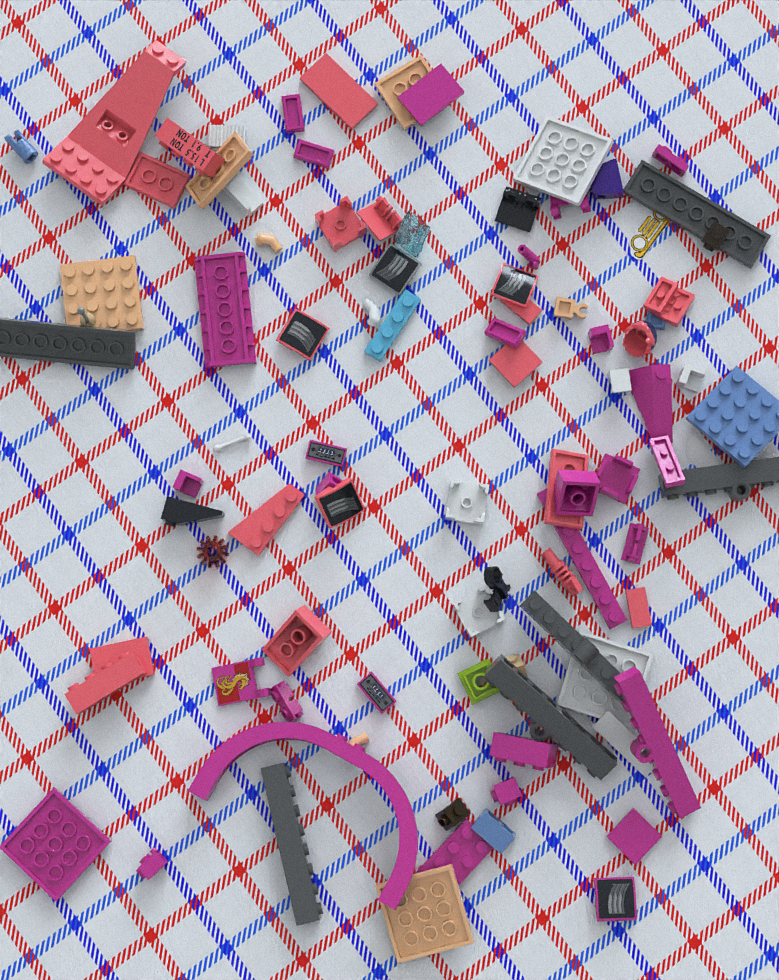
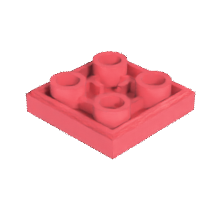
(515, 363)

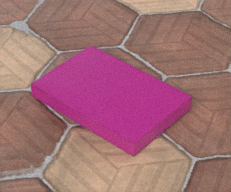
(430, 95)

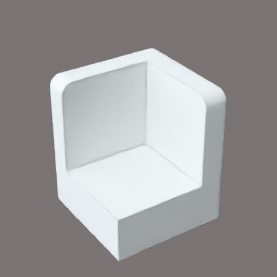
(690, 378)
(620, 380)

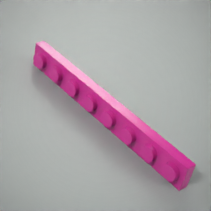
(589, 572)

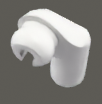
(374, 312)

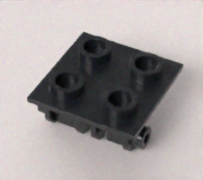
(517, 209)

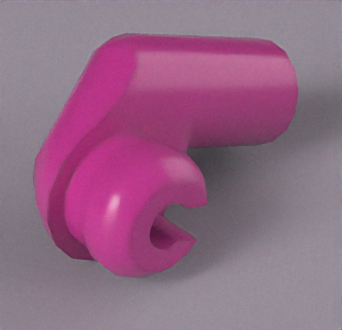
(533, 259)

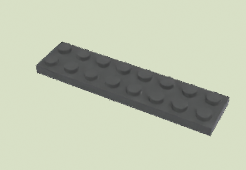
(695, 212)
(67, 343)

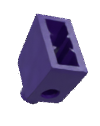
(607, 182)

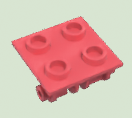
(380, 218)

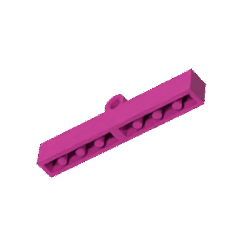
(655, 742)

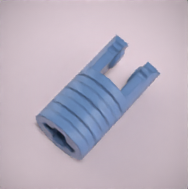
(22, 147)

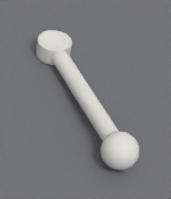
(217, 448)

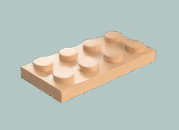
(236, 156)

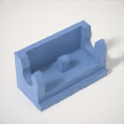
(493, 830)

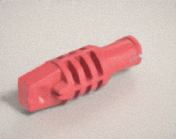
(562, 572)

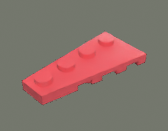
(264, 523)

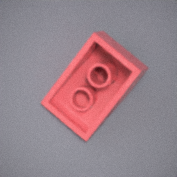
(296, 640)

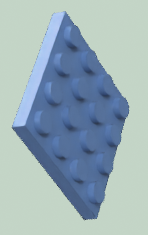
(738, 417)

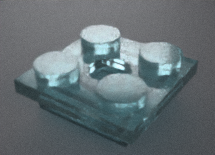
(419, 231)

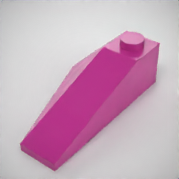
(653, 396)

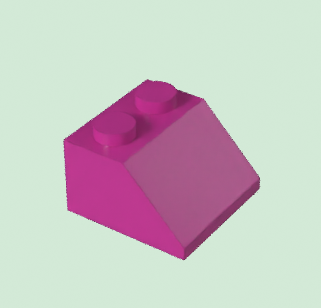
(575, 492)

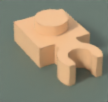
(566, 308)

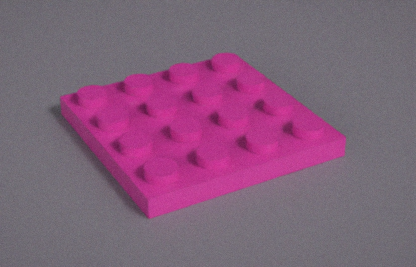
(55, 844)

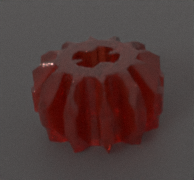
(205, 551)

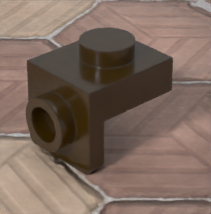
(715, 237)
(452, 814)

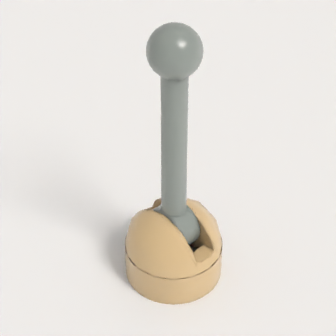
(86, 317)

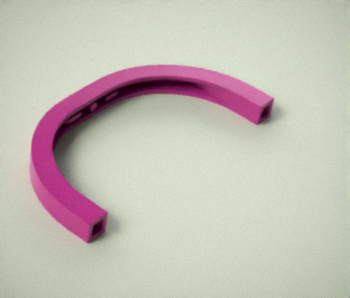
(232, 749)

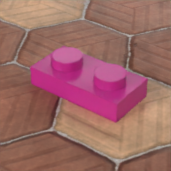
(674, 163)

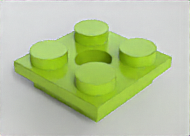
(468, 678)

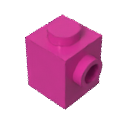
(506, 791)

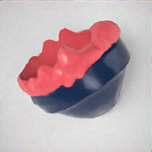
(640, 338)

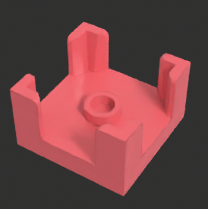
(340, 224)

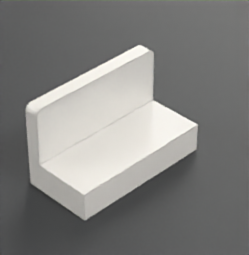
(243, 196)

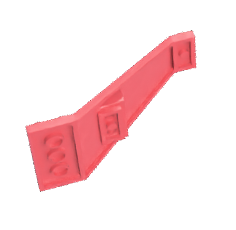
(95, 155)

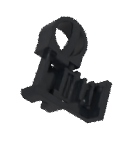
(494, 581)

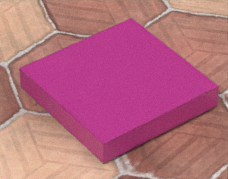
(634, 836)

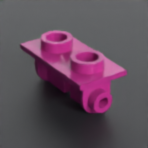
(634, 543)
(289, 709)

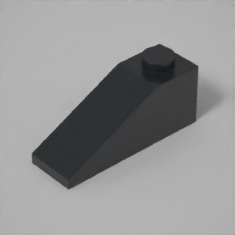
(183, 512)

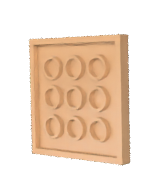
(106, 290)
(429, 916)

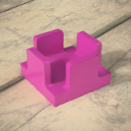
(617, 477)

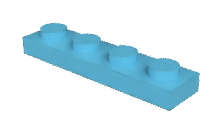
(392, 325)

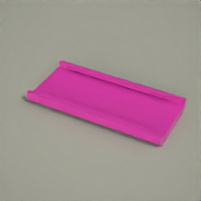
(225, 309)

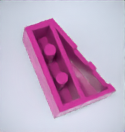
(523, 751)

